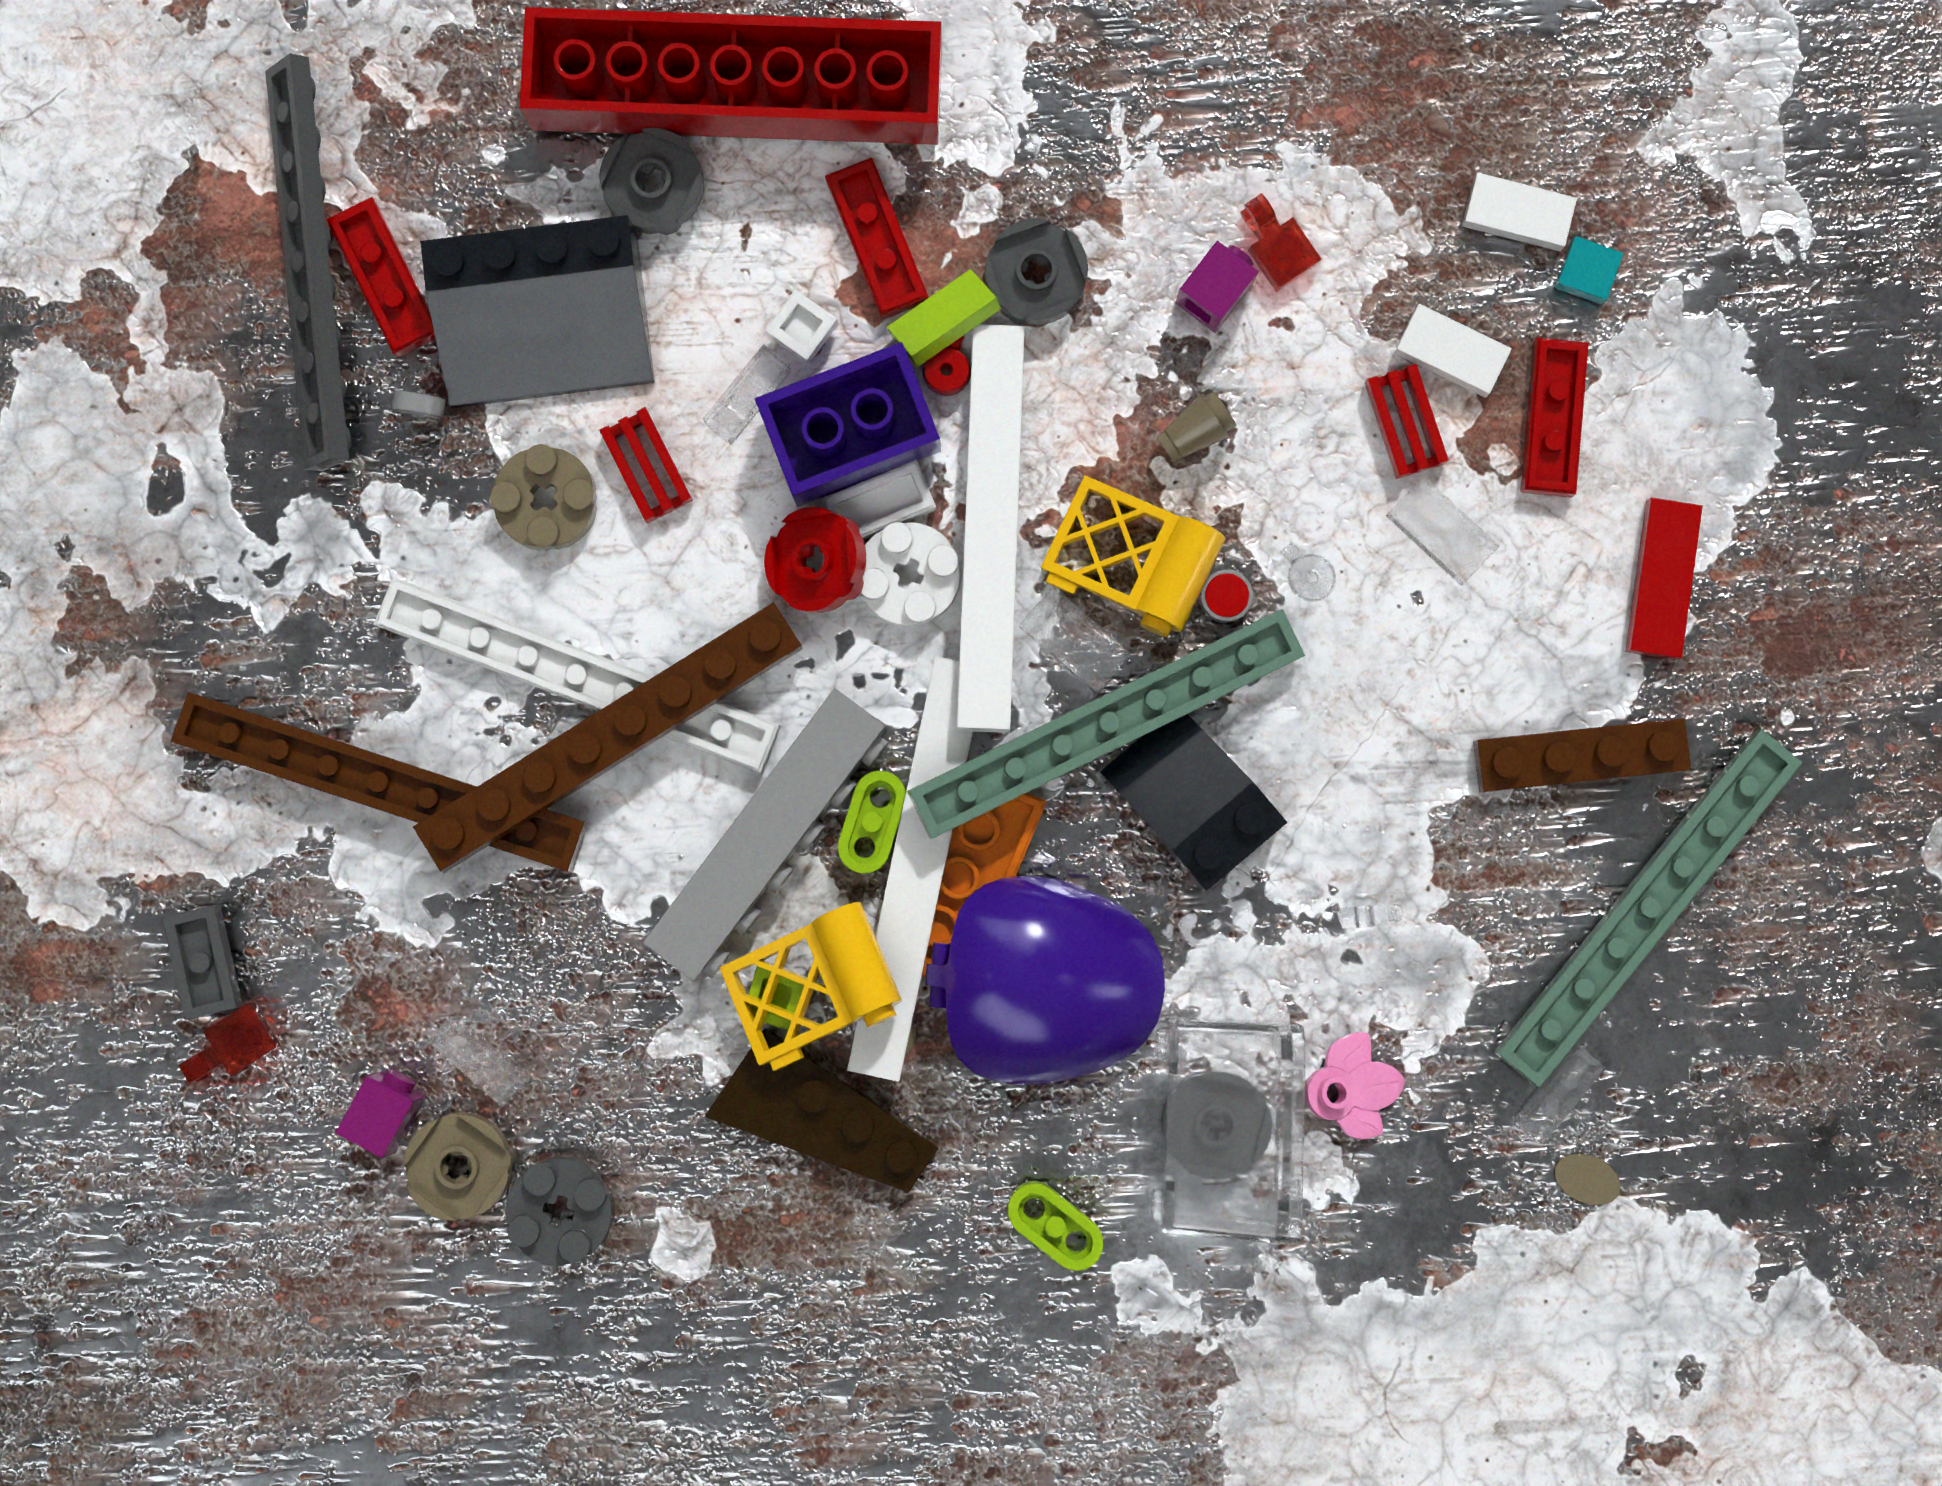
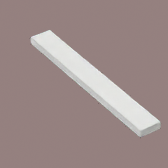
(991, 529)
(560, 669)
(913, 880)

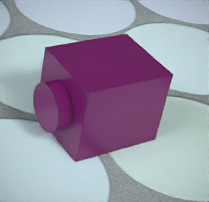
(1217, 285)
(381, 1113)

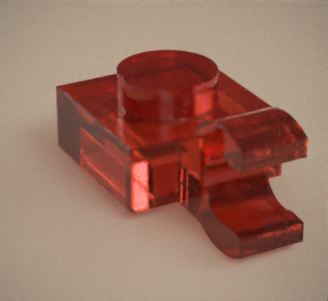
(1281, 250)
(235, 1044)

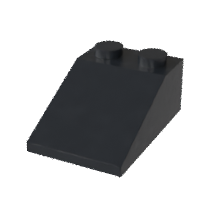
(1193, 800)

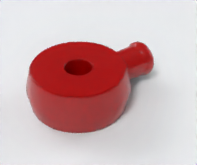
(952, 359)

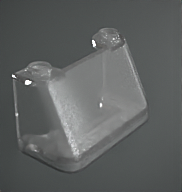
(1232, 1129)

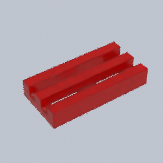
(1425, 415)
(626, 427)

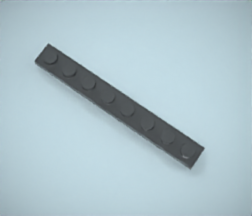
(307, 263)

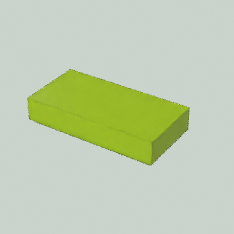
(944, 317)

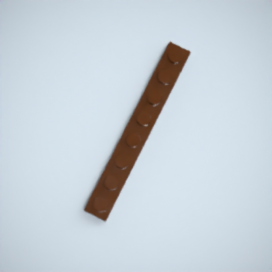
(607, 738)
(357, 775)

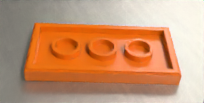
(982, 853)

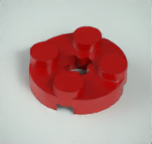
(842, 567)

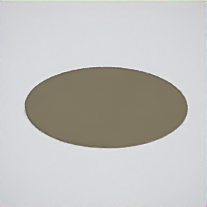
(1587, 1179)

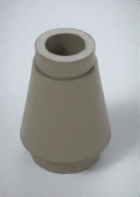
(1197, 427)

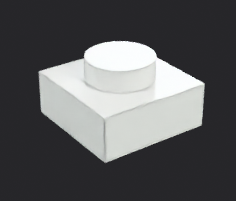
(801, 327)

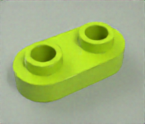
(871, 822)
(1054, 1225)

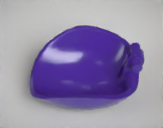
(1045, 982)

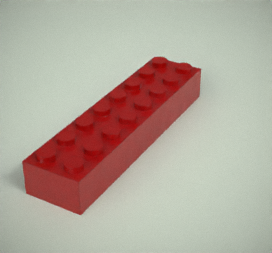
(732, 75)

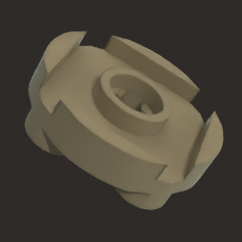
(541, 468)
(428, 1171)

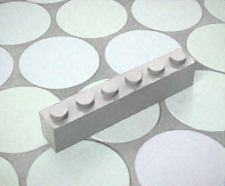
(766, 836)

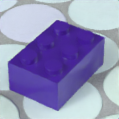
(849, 424)

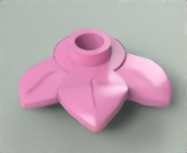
(1361, 1087)

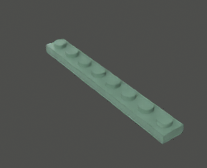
(1105, 724)
(1648, 907)

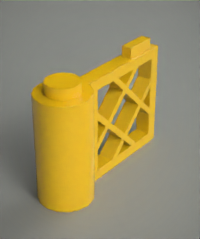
(1171, 574)
(852, 975)

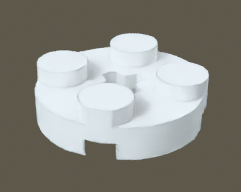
(937, 564)

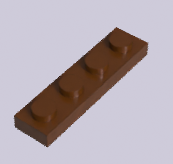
(1582, 755)

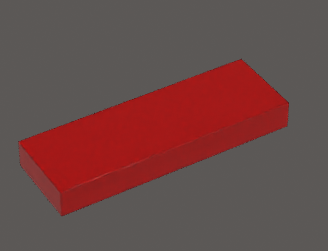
(876, 238)
(383, 276)
(1554, 417)
(1664, 578)

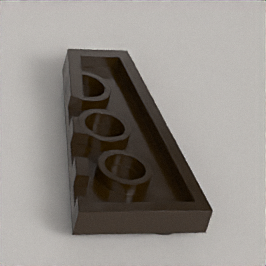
(823, 1118)

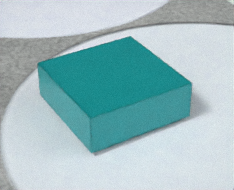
(1588, 270)

